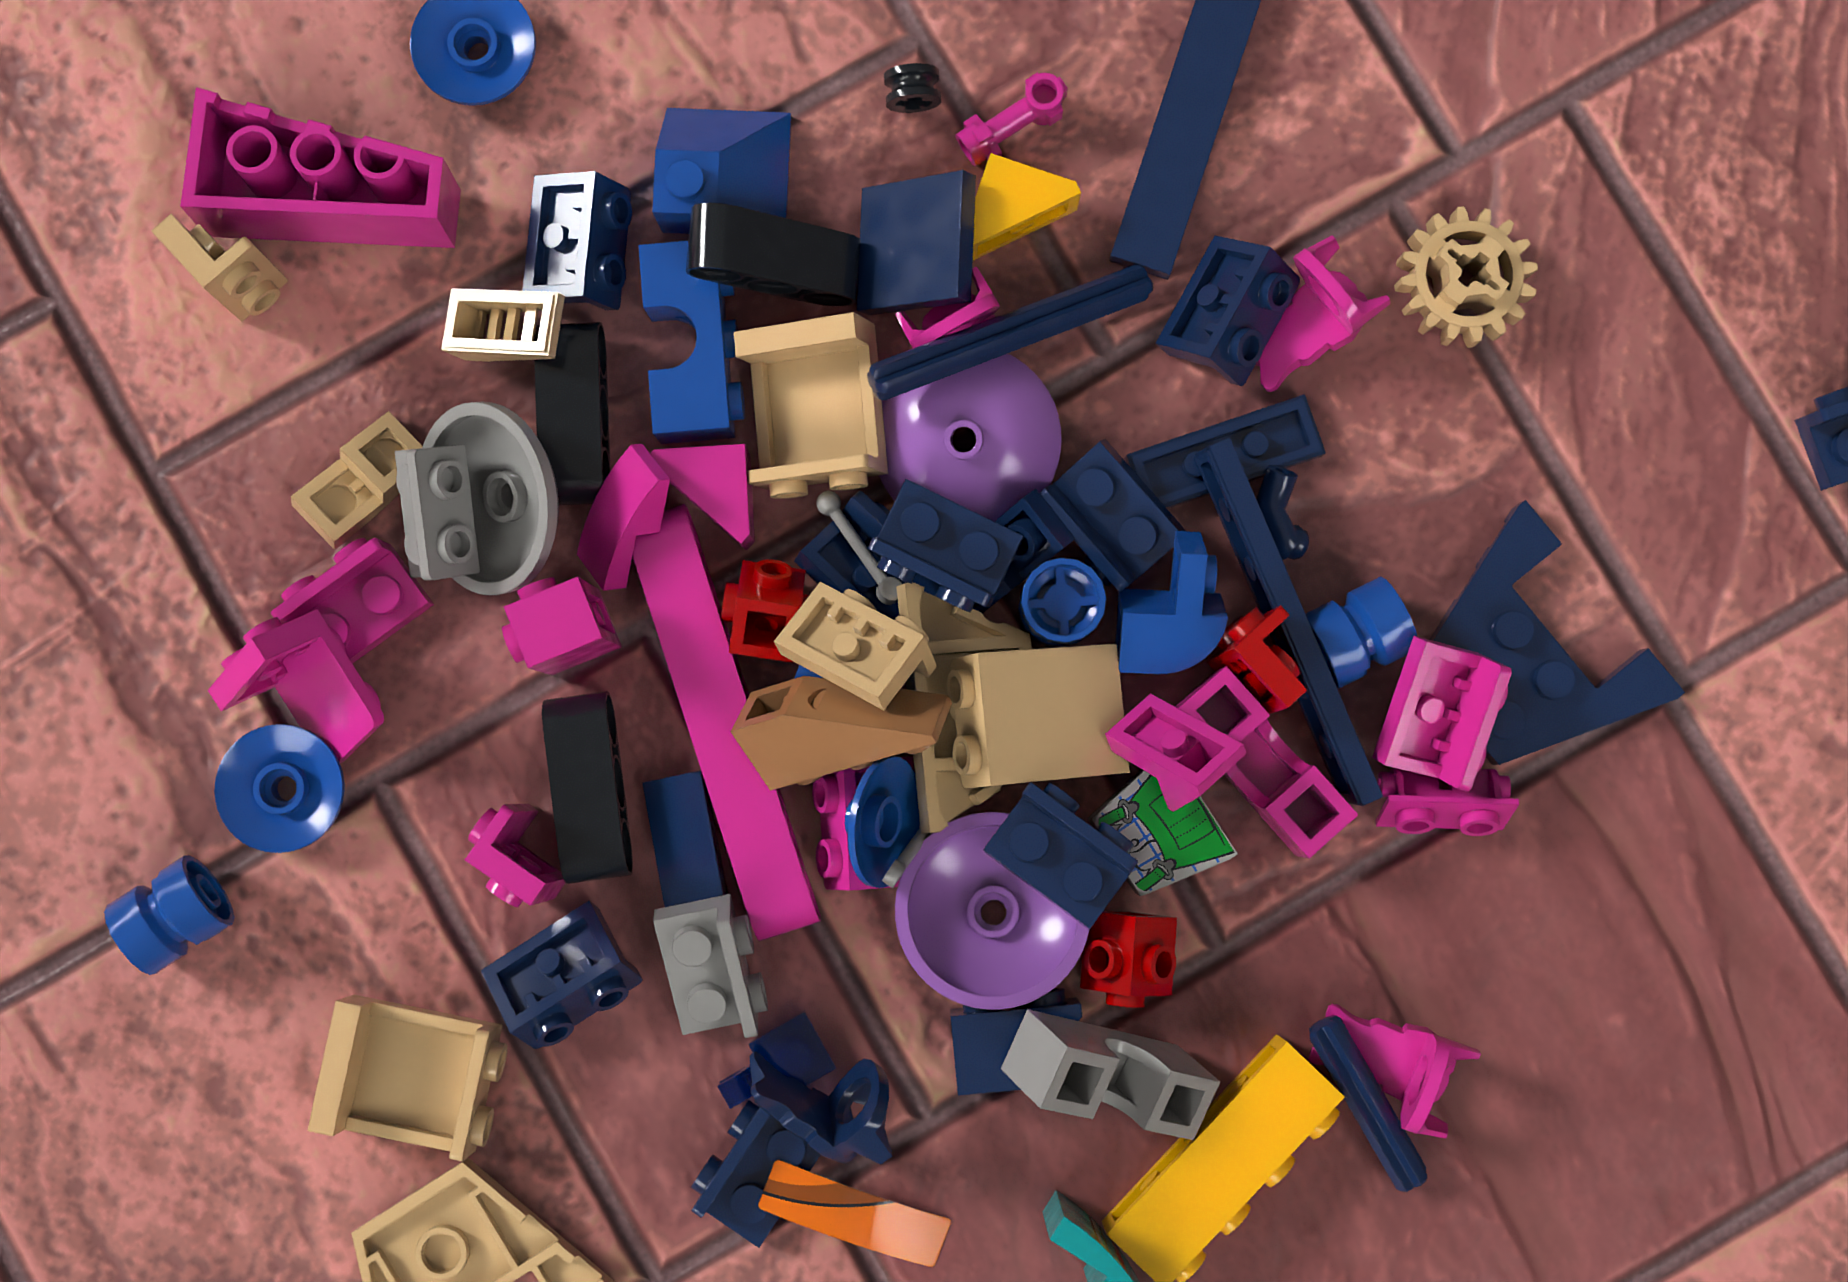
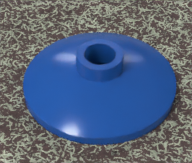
(449, 29)
(249, 788)
(881, 818)

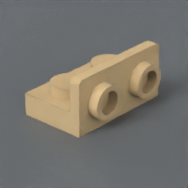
(235, 277)
(855, 644)

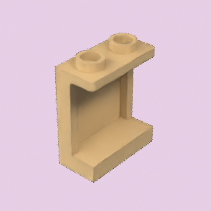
(814, 404)
(1035, 714)
(408, 1075)

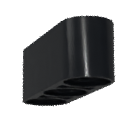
(772, 255)
(575, 411)
(587, 787)

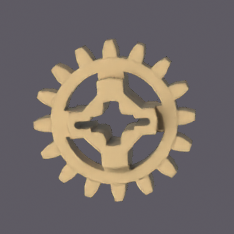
(1486, 289)

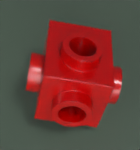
(762, 606)
(1130, 957)

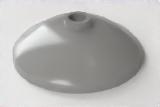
(510, 493)

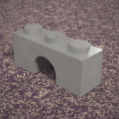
(1077, 1065)

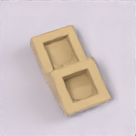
(357, 484)

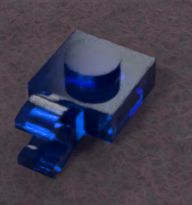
(792, 1049)

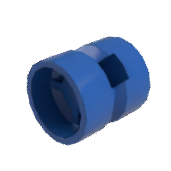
(1061, 602)
(1365, 629)
(158, 922)

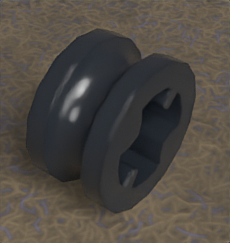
(912, 88)

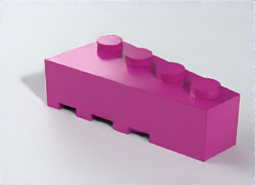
(308, 183)

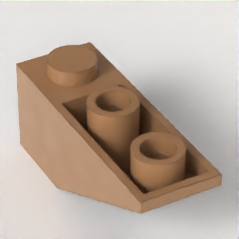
(817, 728)

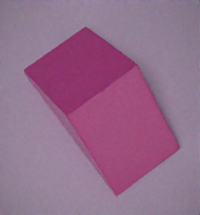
(715, 483)

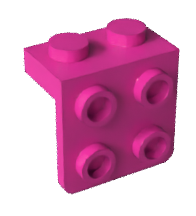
(311, 675)

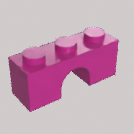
(1271, 777)

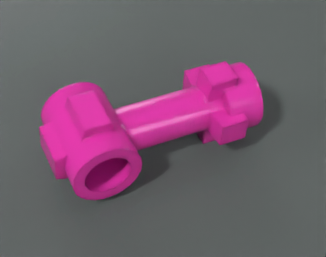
(1040, 105)

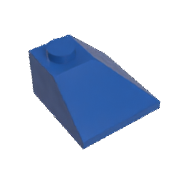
(720, 159)

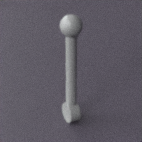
(829, 504)
(905, 858)

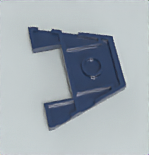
(1547, 690)

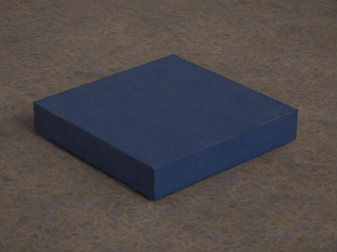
(916, 243)

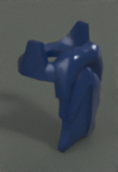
(827, 1120)

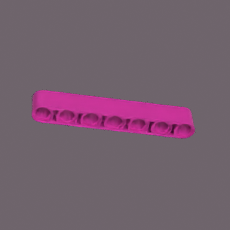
(711, 699)

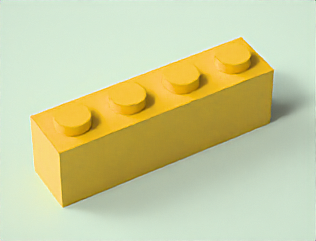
(1239, 1147)

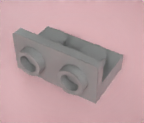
(437, 512)
(708, 965)

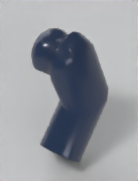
(1273, 499)

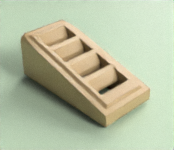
(468, 317)

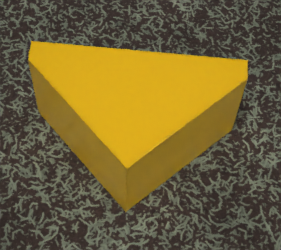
(1018, 201)

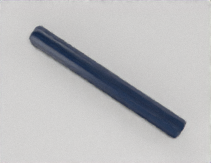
(1008, 332)

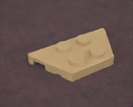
(951, 636)

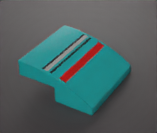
(1086, 1240)

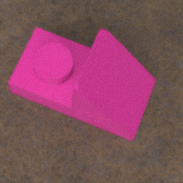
(1174, 749)

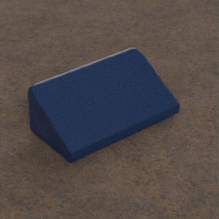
(684, 838)

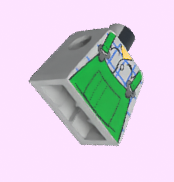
(1164, 841)

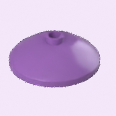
(1013, 430)
(951, 943)

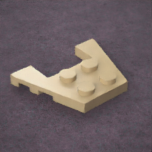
(466, 1232)

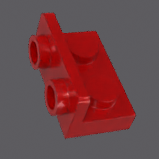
(1263, 670)

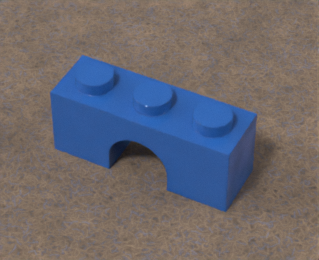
(697, 396)

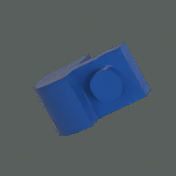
(1174, 627)

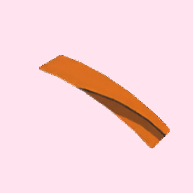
(853, 1215)

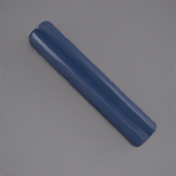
(1368, 1103)

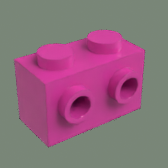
(558, 625)

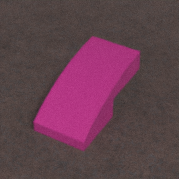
(625, 506)

